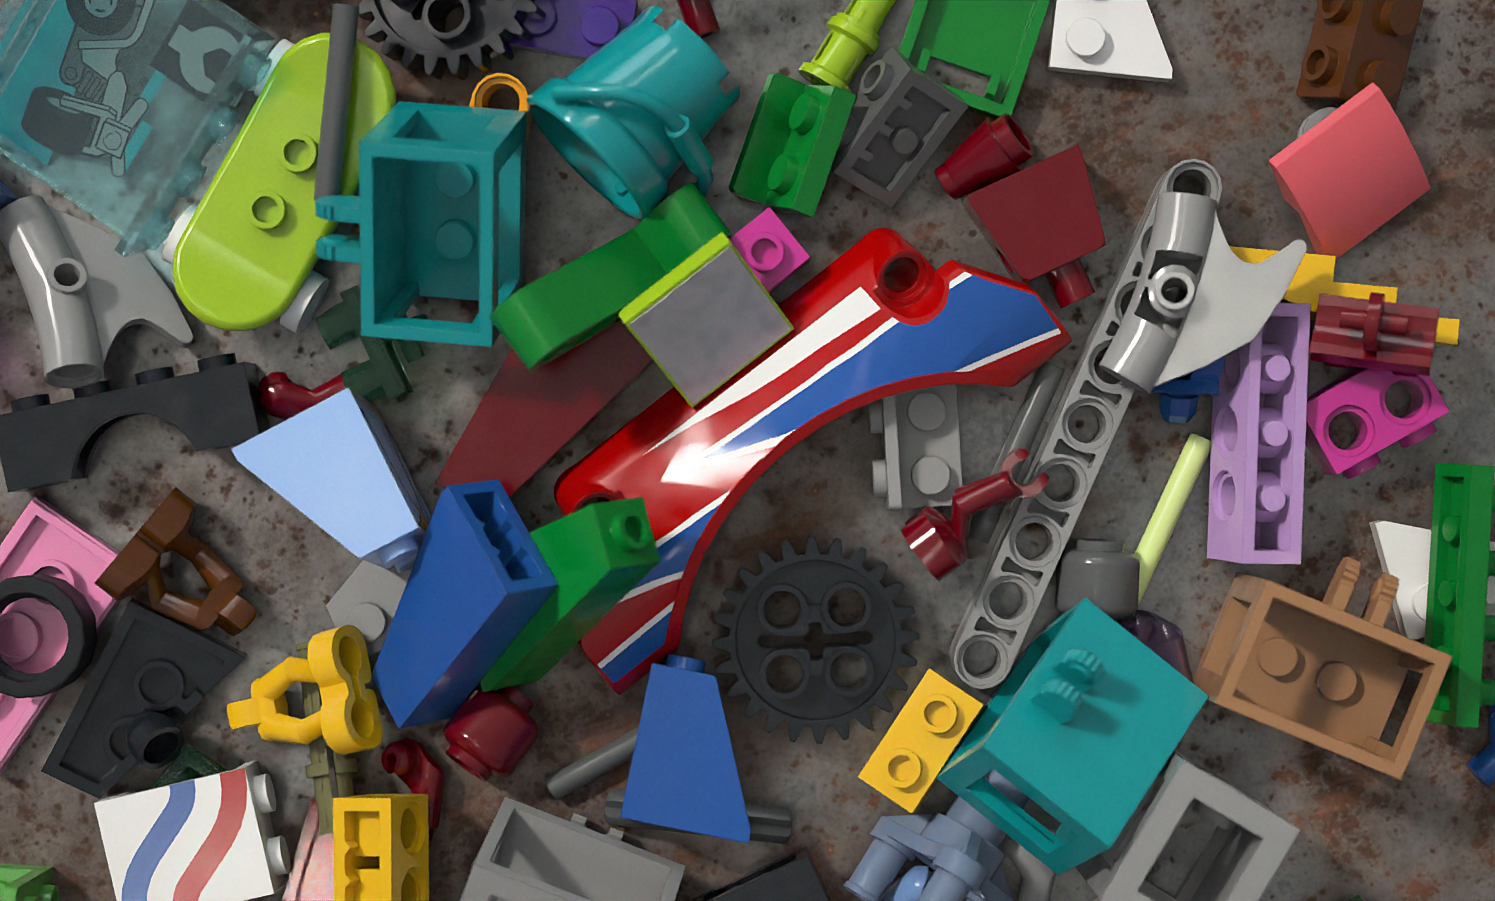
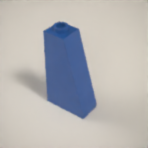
(461, 605)

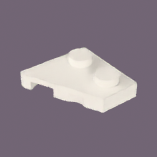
(1107, 40)

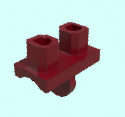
(1374, 334)

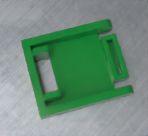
(979, 37)

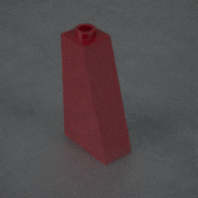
(539, 412)

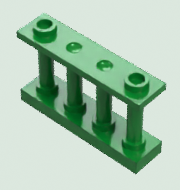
(1458, 589)

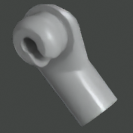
(1036, 877)

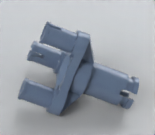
(956, 845)

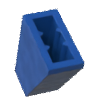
(684, 756)

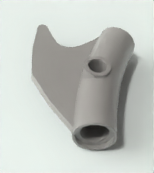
(82, 290)
(1223, 302)

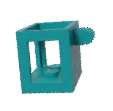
(435, 218)
(1077, 732)

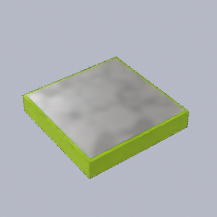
(706, 320)

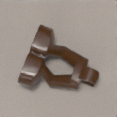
(141, 561)

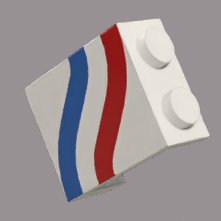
(195, 839)

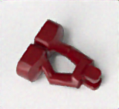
(942, 541)

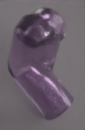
(1161, 637)

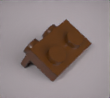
(1357, 46)

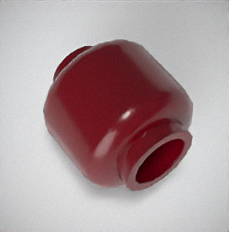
(491, 732)

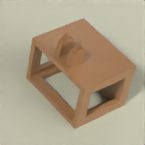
(1320, 668)

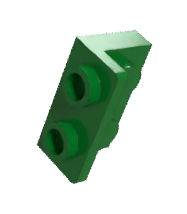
(791, 144)

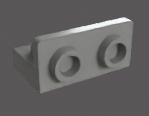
(918, 447)

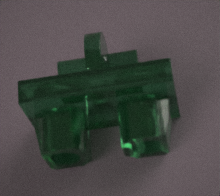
(384, 372)

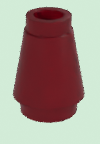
(985, 157)

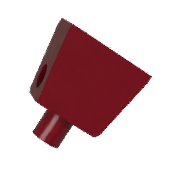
(1043, 223)

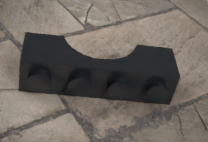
(56, 441)

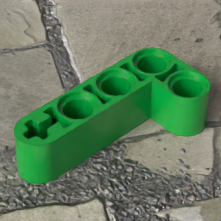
(591, 290)

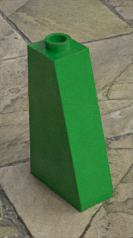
(596, 562)

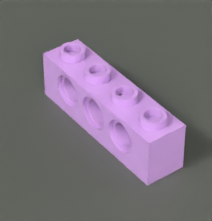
(1261, 445)

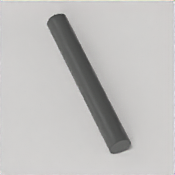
(336, 100)
(1021, 435)
(592, 765)

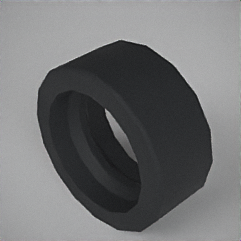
(81, 635)

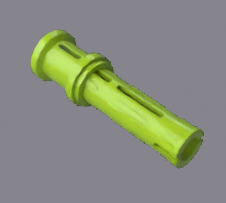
(848, 42)

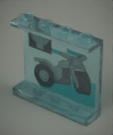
(124, 101)

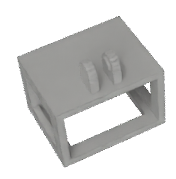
(556, 859)
(1232, 865)

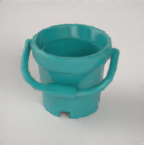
(637, 112)

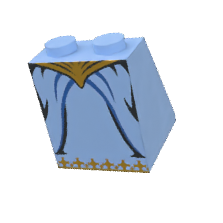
(345, 477)

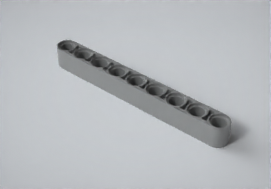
(1059, 447)

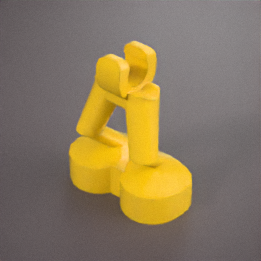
(348, 710)

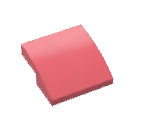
(1350, 173)

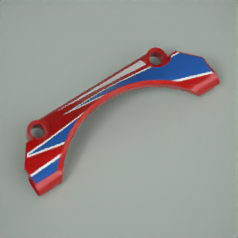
(851, 344)

